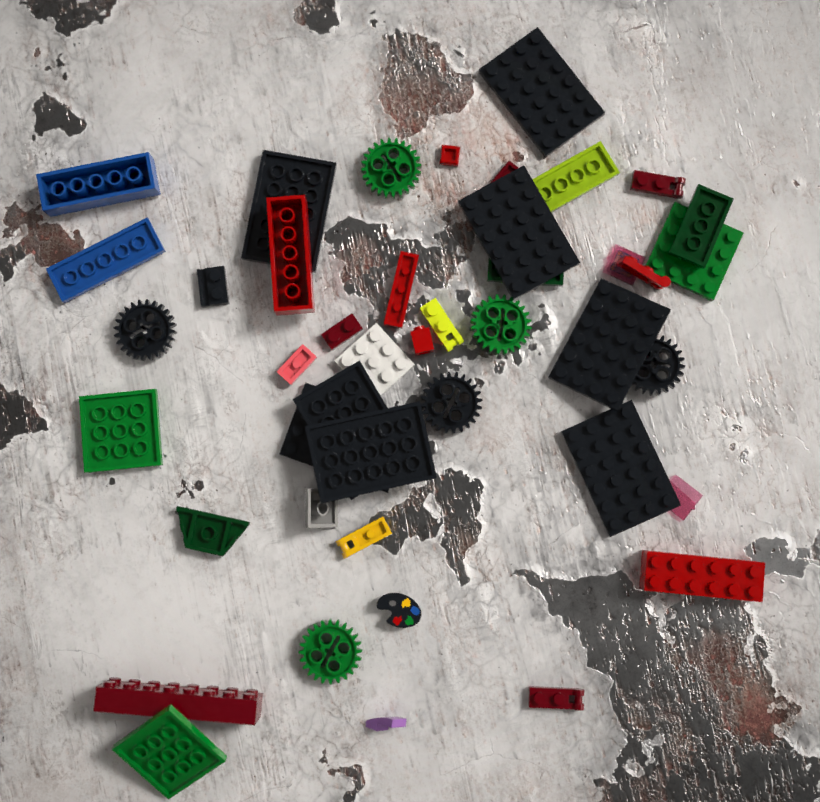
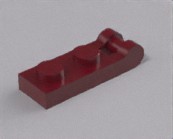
(657, 184)
(555, 698)

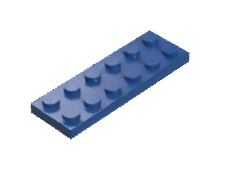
(105, 260)

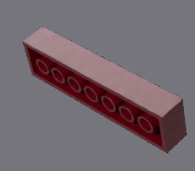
(191, 701)

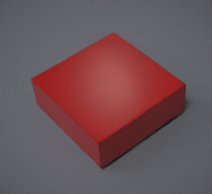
(449, 155)

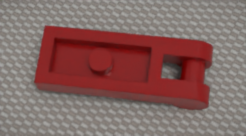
(644, 272)

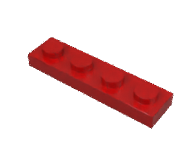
(401, 289)

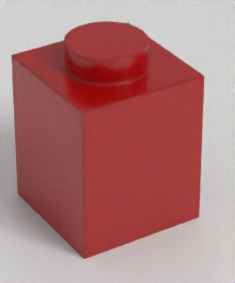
(422, 340)

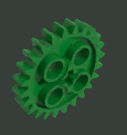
(377, 176)
(483, 321)
(345, 659)

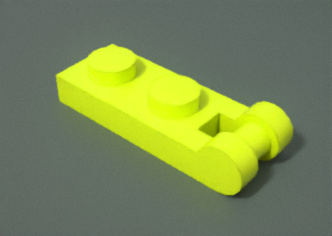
(441, 324)

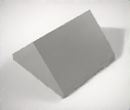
(318, 514)

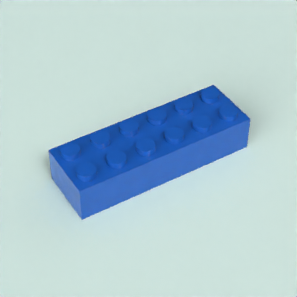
(98, 184)

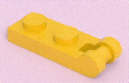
(364, 537)

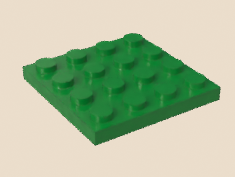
(688, 276)
(120, 430)
(169, 752)

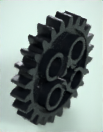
(139, 314)
(652, 381)
(467, 409)

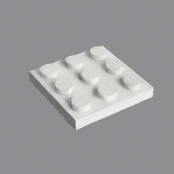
(379, 356)

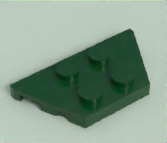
(209, 531)

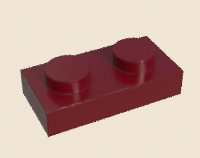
(342, 331)

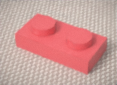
(296, 364)

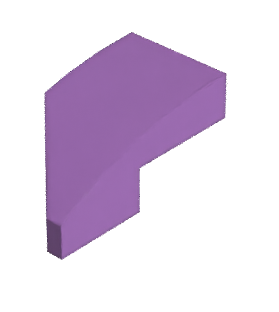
(383, 723)

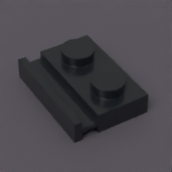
(213, 286)

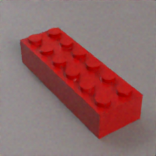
(290, 255)
(702, 576)

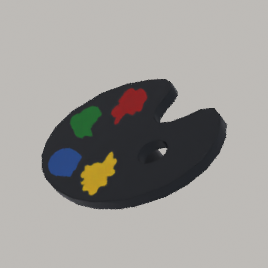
(405, 612)

